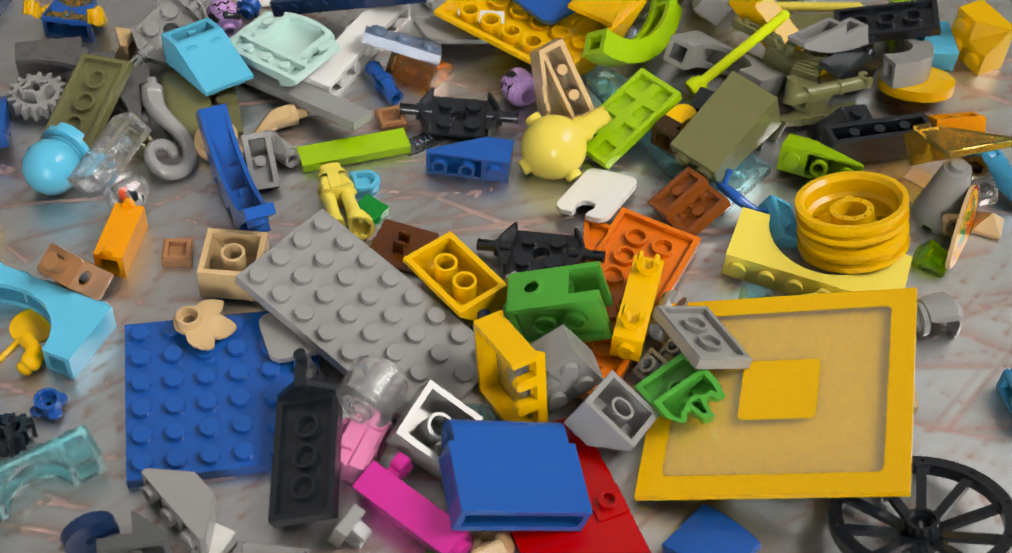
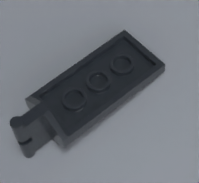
(306, 448)

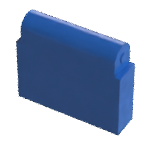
(512, 477)

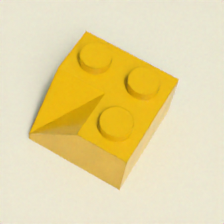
(981, 36)

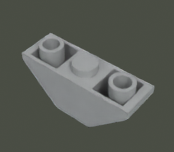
(183, 503)

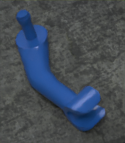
(736, 196)

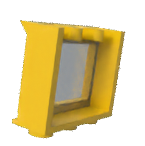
(509, 371)

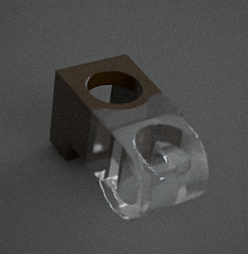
(983, 179)

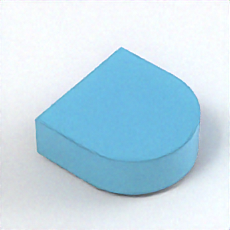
(365, 182)

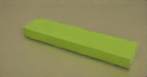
(354, 149)

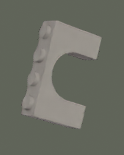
(703, 51)

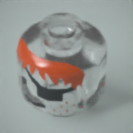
(128, 186)

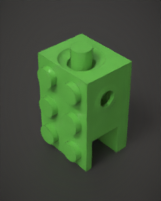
(559, 296)

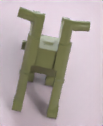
(801, 79)

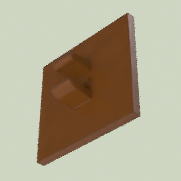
(399, 240)

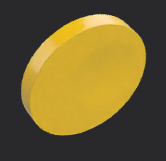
(936, 88)

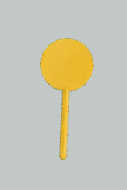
(23, 323)

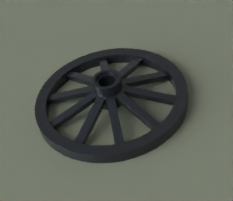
(922, 528)

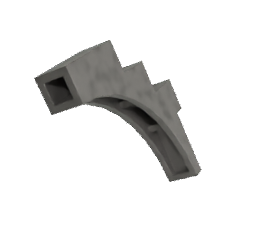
(61, 57)

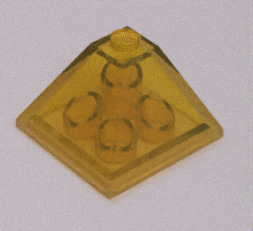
(943, 142)

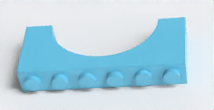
(76, 321)

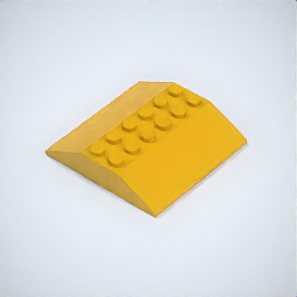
(524, 32)

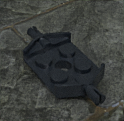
(438, 115)
(519, 248)

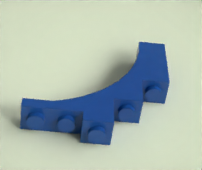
(228, 166)

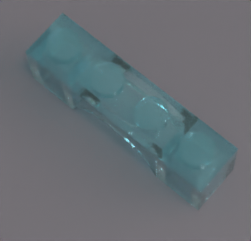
(66, 457)

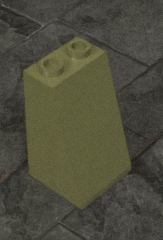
(727, 128)

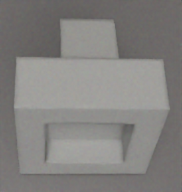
(351, 529)

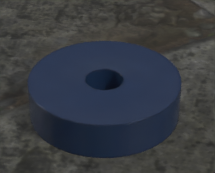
(83, 531)

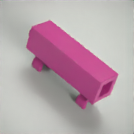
(408, 508)

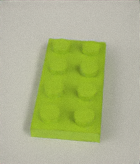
(632, 113)

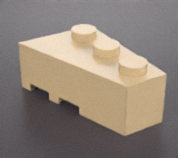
(557, 82)

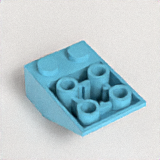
(205, 56)

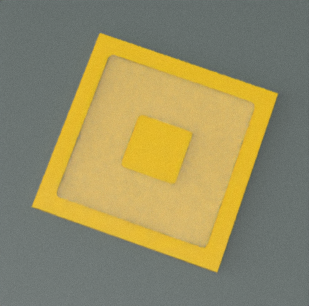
(813, 413)

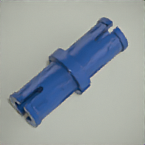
(384, 82)

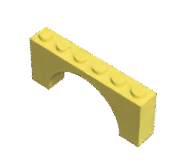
(758, 260)

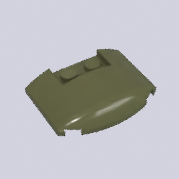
(185, 100)

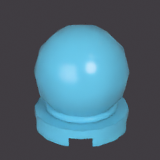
(53, 159)

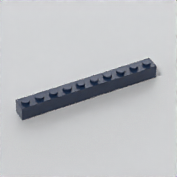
(279, 7)

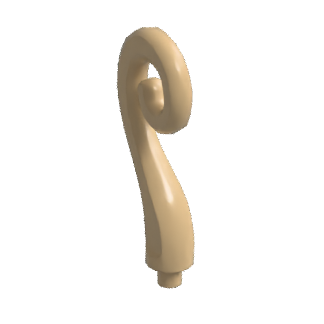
(275, 120)

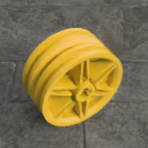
(852, 222)

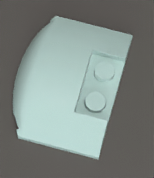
(285, 46)

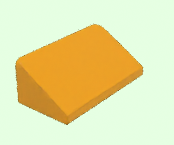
(962, 120)

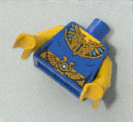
(68, 18)

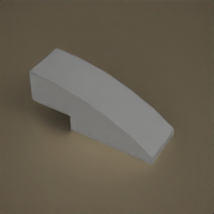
(832, 35)

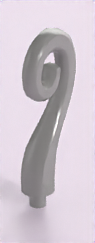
(154, 104)

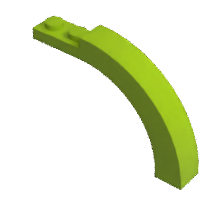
(612, 50)

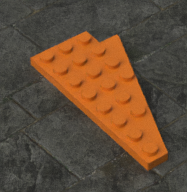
(623, 241)

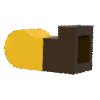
(670, 125)

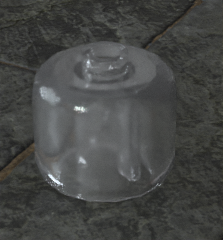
(372, 391)

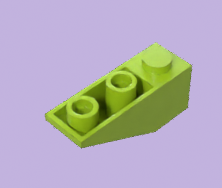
(812, 158)

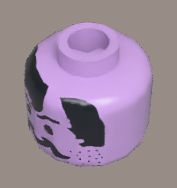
(225, 15)
(518, 87)

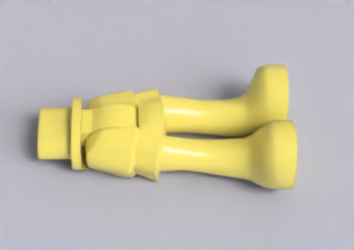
(338, 190)

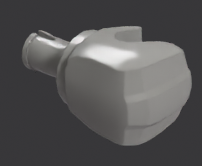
(938, 308)

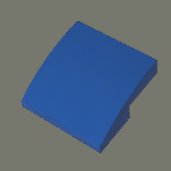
(710, 532)

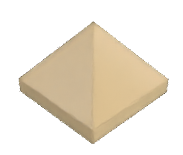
(988, 225)

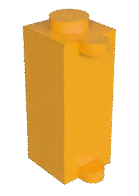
(121, 238)

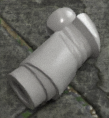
(283, 151)

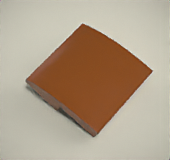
(689, 202)

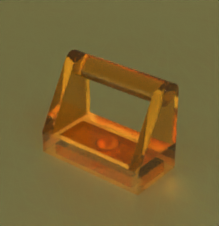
(417, 72)

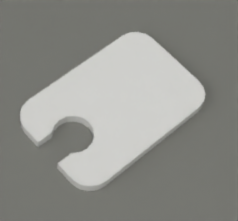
(599, 189)

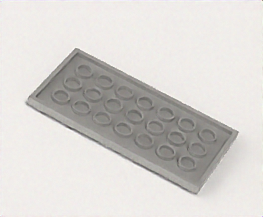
(358, 304)

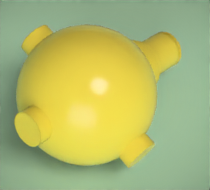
(557, 145)

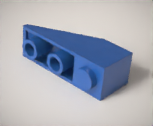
(477, 159)

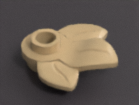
(203, 324)

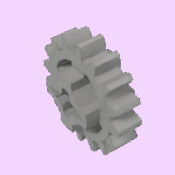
(35, 95)

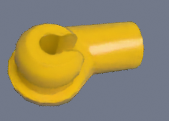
(33, 355)

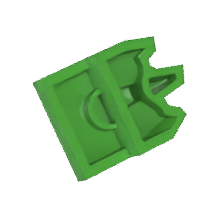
(681, 390)

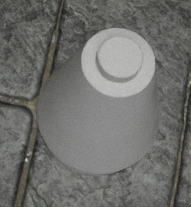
(943, 194)

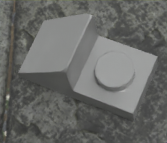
(260, 160)

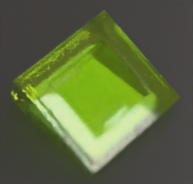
(930, 258)

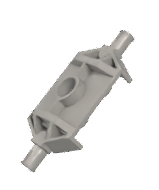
(169, 13)

